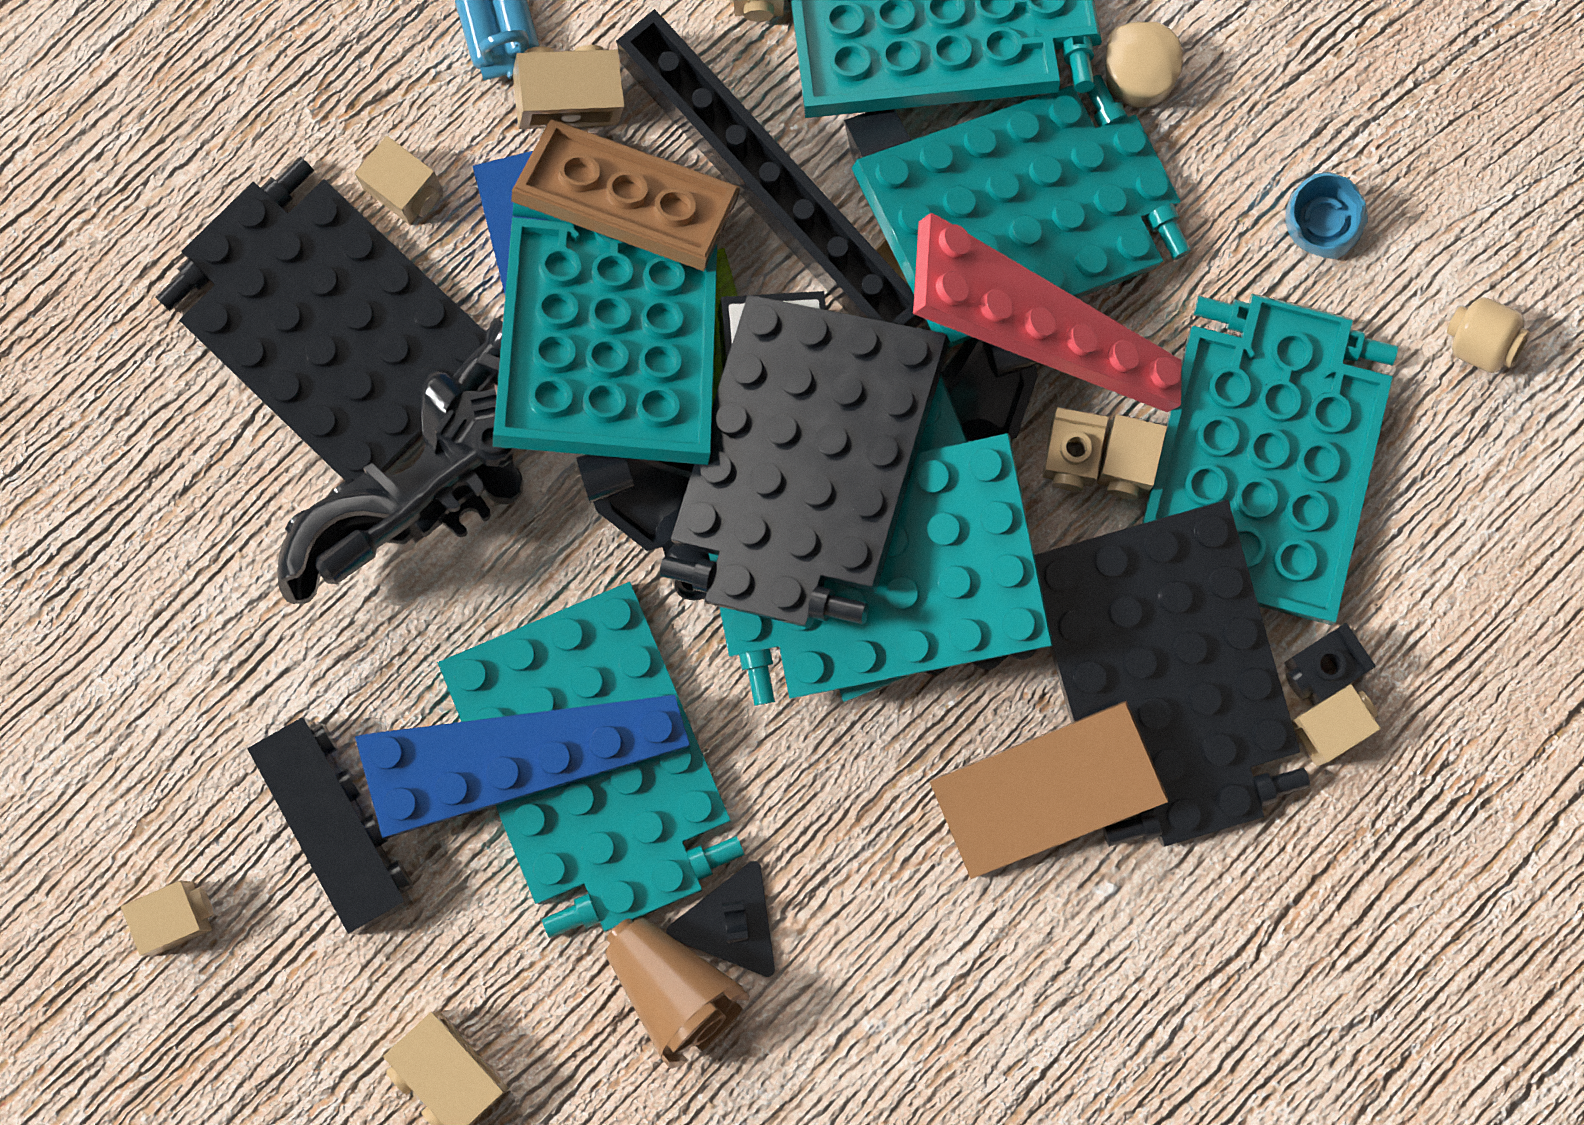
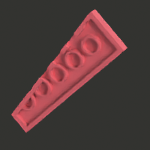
(1009, 306)

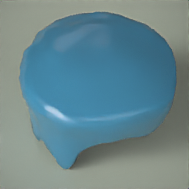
(1326, 215)

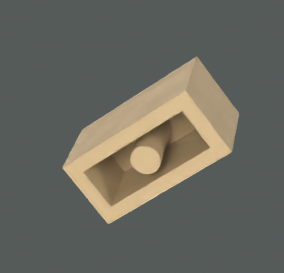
(568, 87)
(443, 1073)

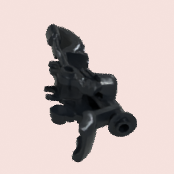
(442, 485)

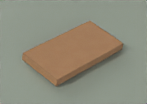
(626, 194)
(1049, 790)

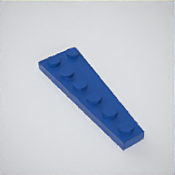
(476, 764)

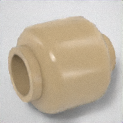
(1488, 335)

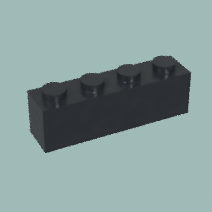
(330, 824)

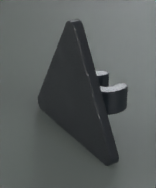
(731, 923)

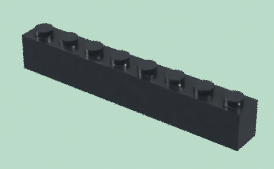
(765, 173)

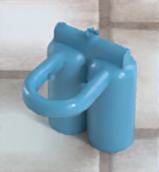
(496, 33)

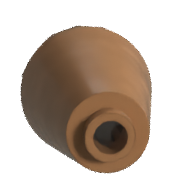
(672, 989)

